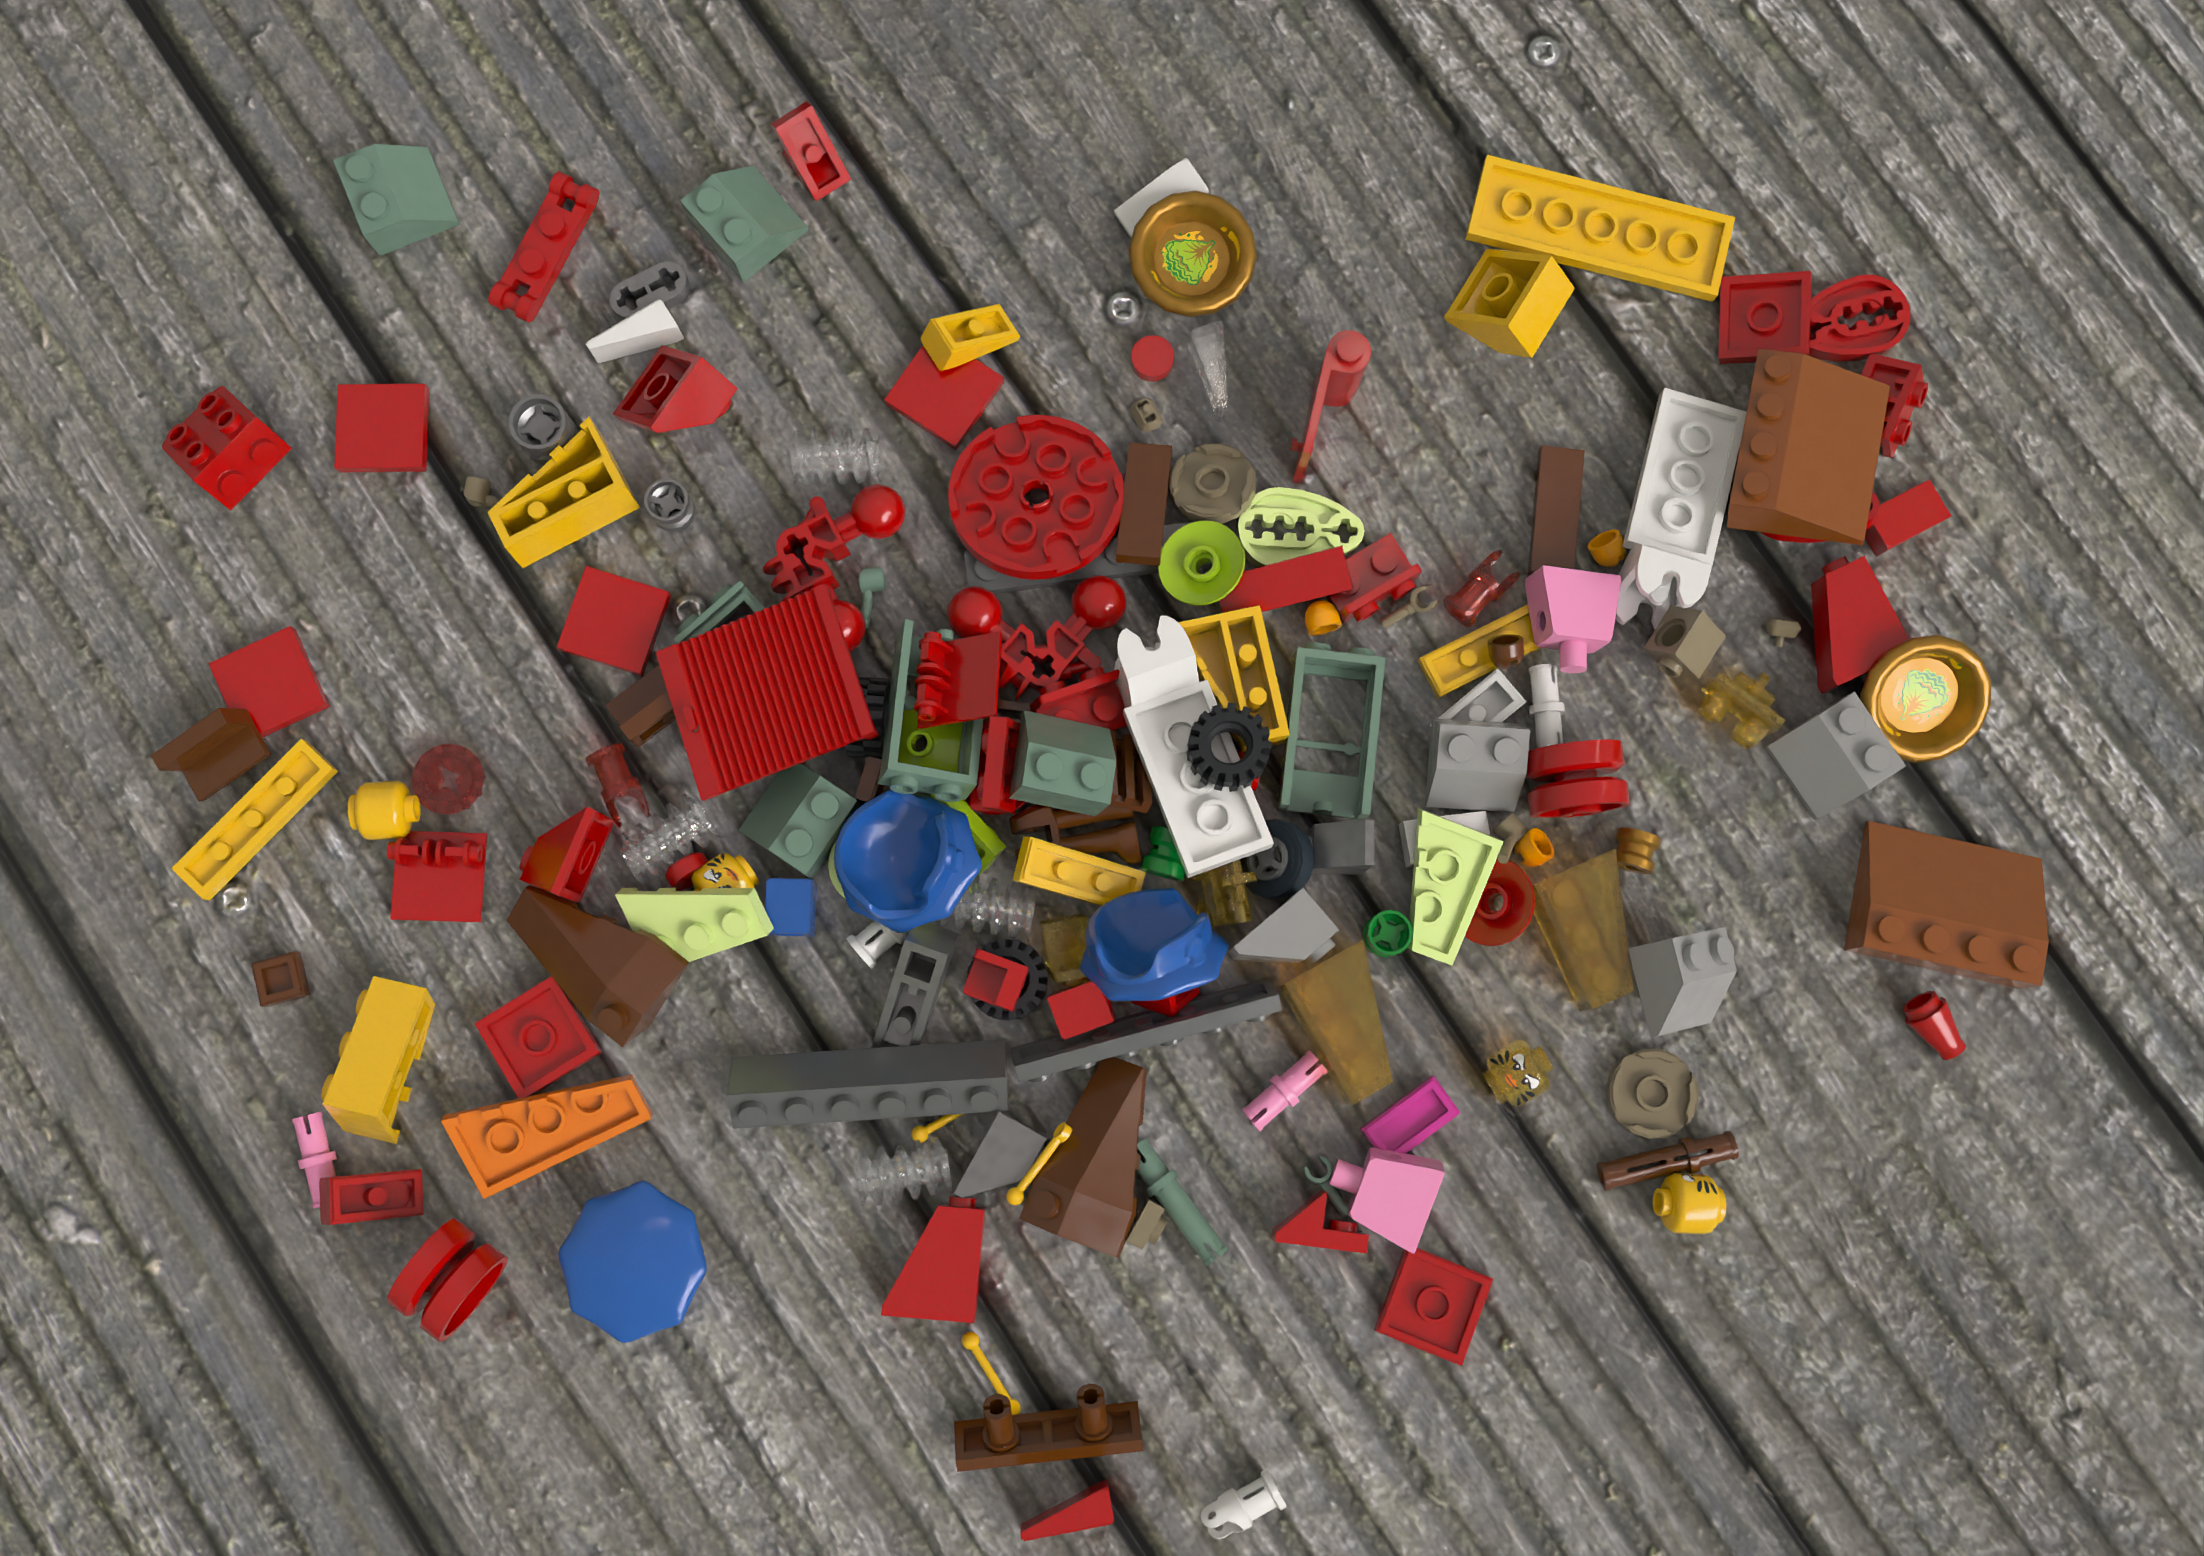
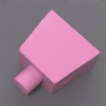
(1572, 612)
(1391, 1193)

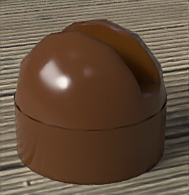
(1506, 650)

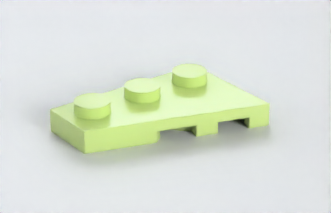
(1447, 883)
(697, 921)

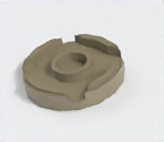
(1213, 483)
(1652, 1093)

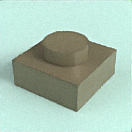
(1147, 1225)

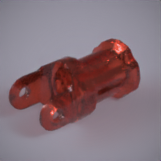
(1478, 591)
(616, 779)

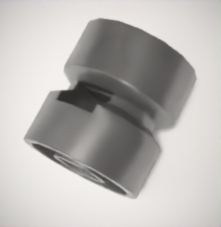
(540, 426)

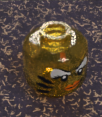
(1518, 1073)

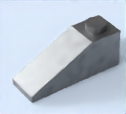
(915, 986)

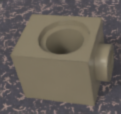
(1684, 642)

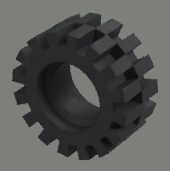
(877, 697)
(1237, 722)
(1035, 982)

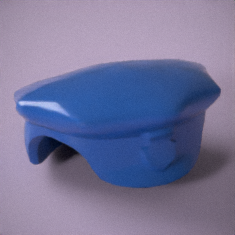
(905, 860)
(1150, 947)
(633, 1262)

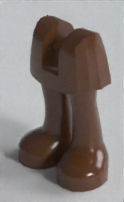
(1119, 839)

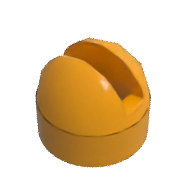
(1607, 548)
(1322, 618)
(1534, 848)

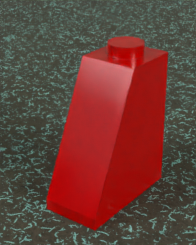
(1851, 622)
(943, 1268)

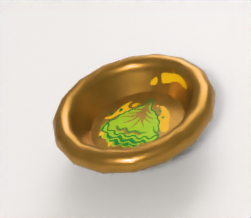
(1192, 253)
(1928, 696)

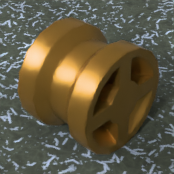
(1636, 850)

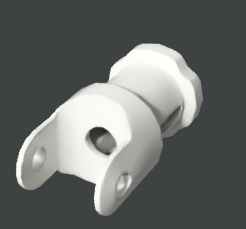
(874, 942)
(1239, 1508)

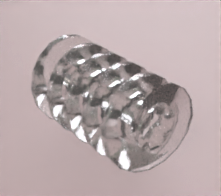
(836, 457)
(666, 838)
(995, 907)
(903, 1172)

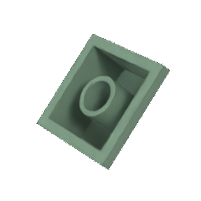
(395, 194)
(742, 219)
(1063, 764)
(799, 818)

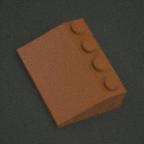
(1808, 449)
(1949, 907)

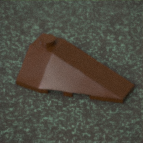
(604, 969)
(1090, 1177)

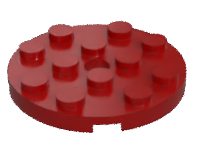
(1049, 536)

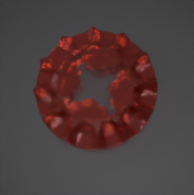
(428, 776)

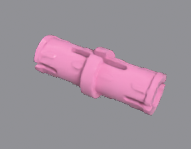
(1284, 1090)
(315, 1152)

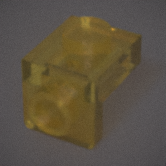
(1064, 948)

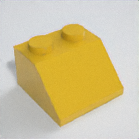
(1511, 301)

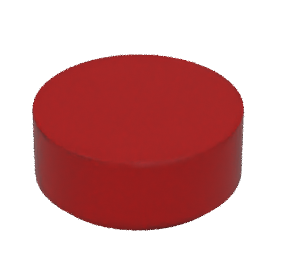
(1152, 358)
(681, 871)

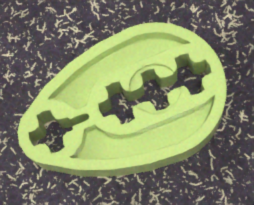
(1293, 506)

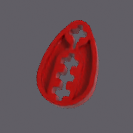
(1848, 299)

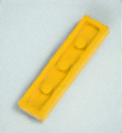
(254, 820)

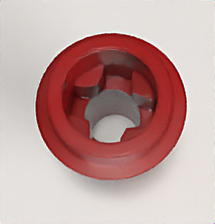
(1934, 1023)

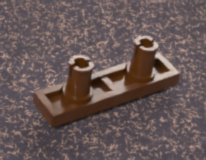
(1047, 1435)

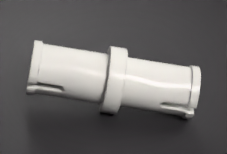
(1546, 705)

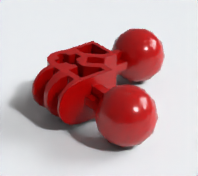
(875, 512)
(1095, 604)

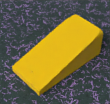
(967, 335)

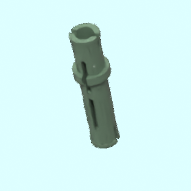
(1178, 1205)

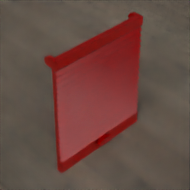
(765, 692)

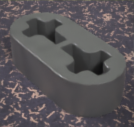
(648, 287)

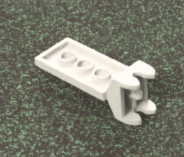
(1679, 504)
(1161, 706)

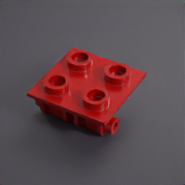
(957, 679)
(438, 876)

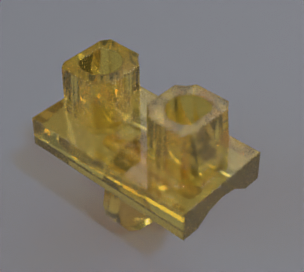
(1746, 701)
(1225, 894)

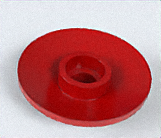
(1503, 926)

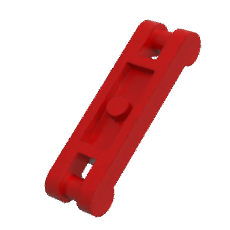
(545, 247)

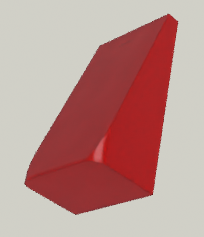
(1906, 517)
(371, 1196)
(1080, 1512)

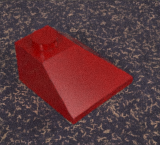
(676, 393)
(567, 854)

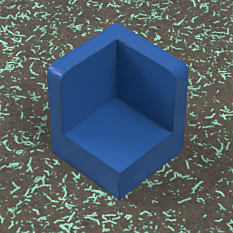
(791, 906)

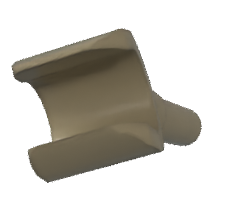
(477, 493)
(1411, 606)
(1510, 831)

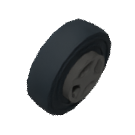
(1290, 874)

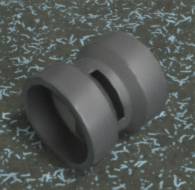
(666, 497)

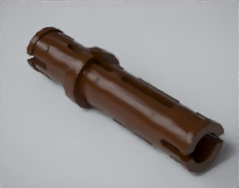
(1718, 1147)

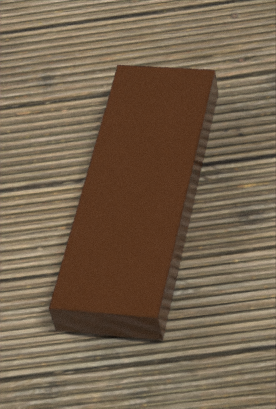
(1144, 504)
(1556, 508)

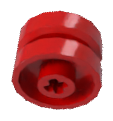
(1575, 779)
(447, 1279)

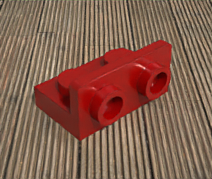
(1905, 393)
(1375, 574)
(1091, 701)
(996, 766)

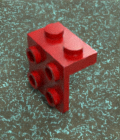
(224, 447)

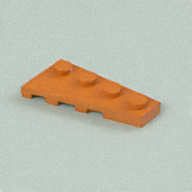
(532, 1133)

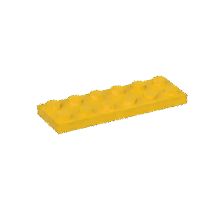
(1600, 228)

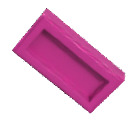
(1411, 1118)

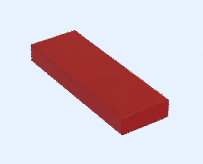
(1291, 581)

